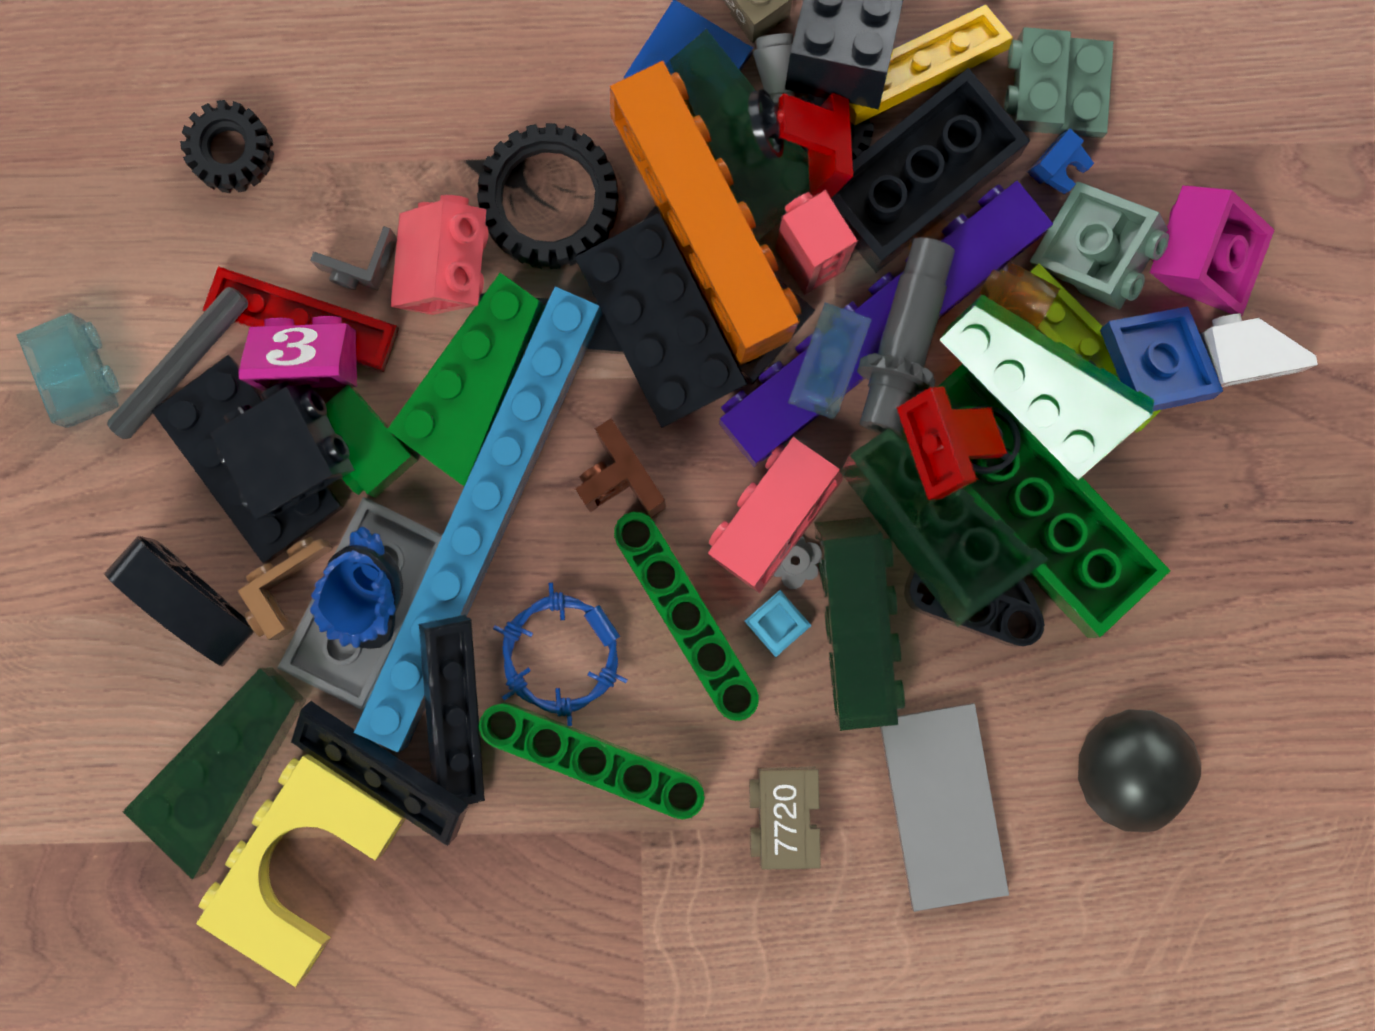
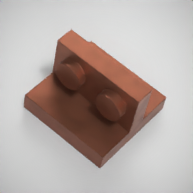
(604, 482)

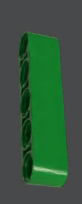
(680, 592)
(568, 763)

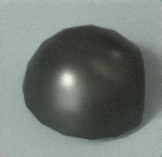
(1138, 770)

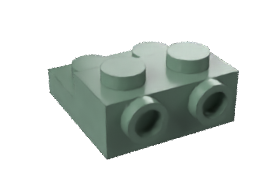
(1059, 83)
(1102, 245)

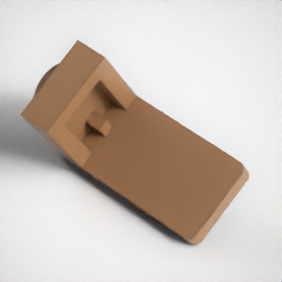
(264, 612)

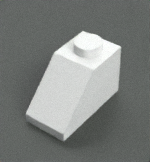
(1252, 351)

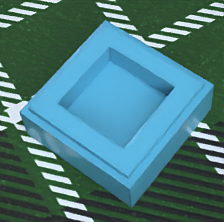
(777, 623)

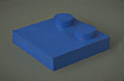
(677, 30)
(1162, 357)

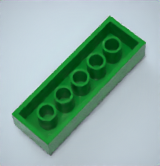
(1094, 558)

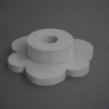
(795, 575)

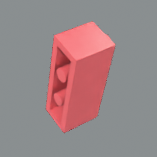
(814, 241)
(774, 513)

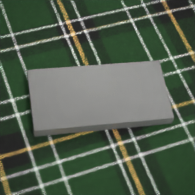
(352, 671)
(944, 808)

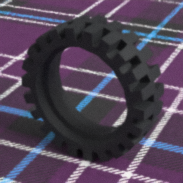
(531, 143)

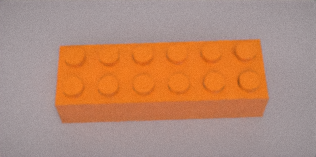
(702, 212)

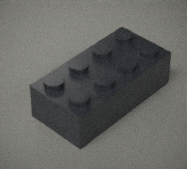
(843, 49)
(927, 168)

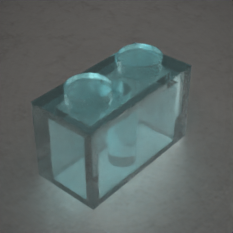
(829, 361)
(69, 370)

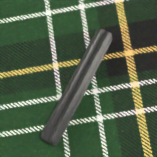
(177, 363)

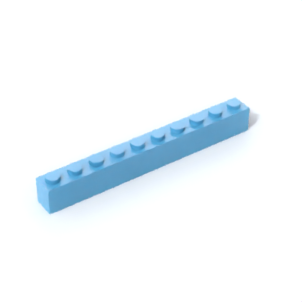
(482, 510)

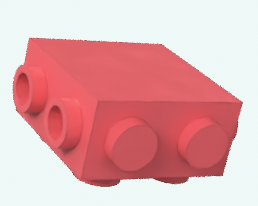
(439, 256)

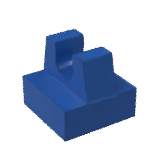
(1053, 162)

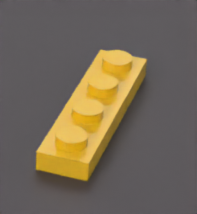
(938, 57)

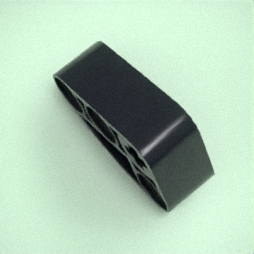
(179, 599)
(995, 617)

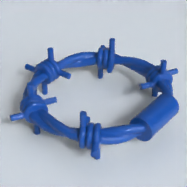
(602, 627)

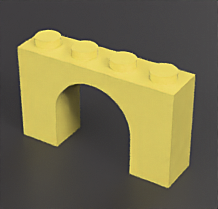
(245, 907)

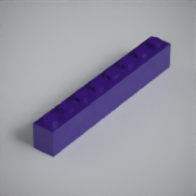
(984, 242)

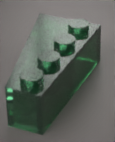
(209, 781)

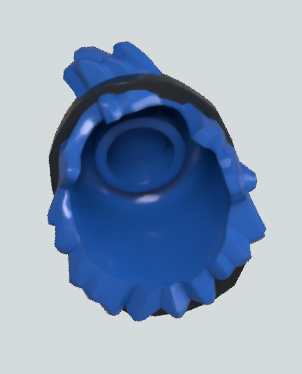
(359, 593)

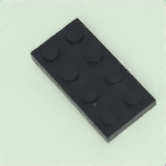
(661, 320)
(190, 419)

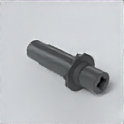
(898, 367)

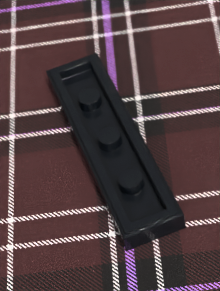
(452, 707)
(379, 773)

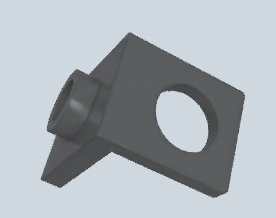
(350, 275)

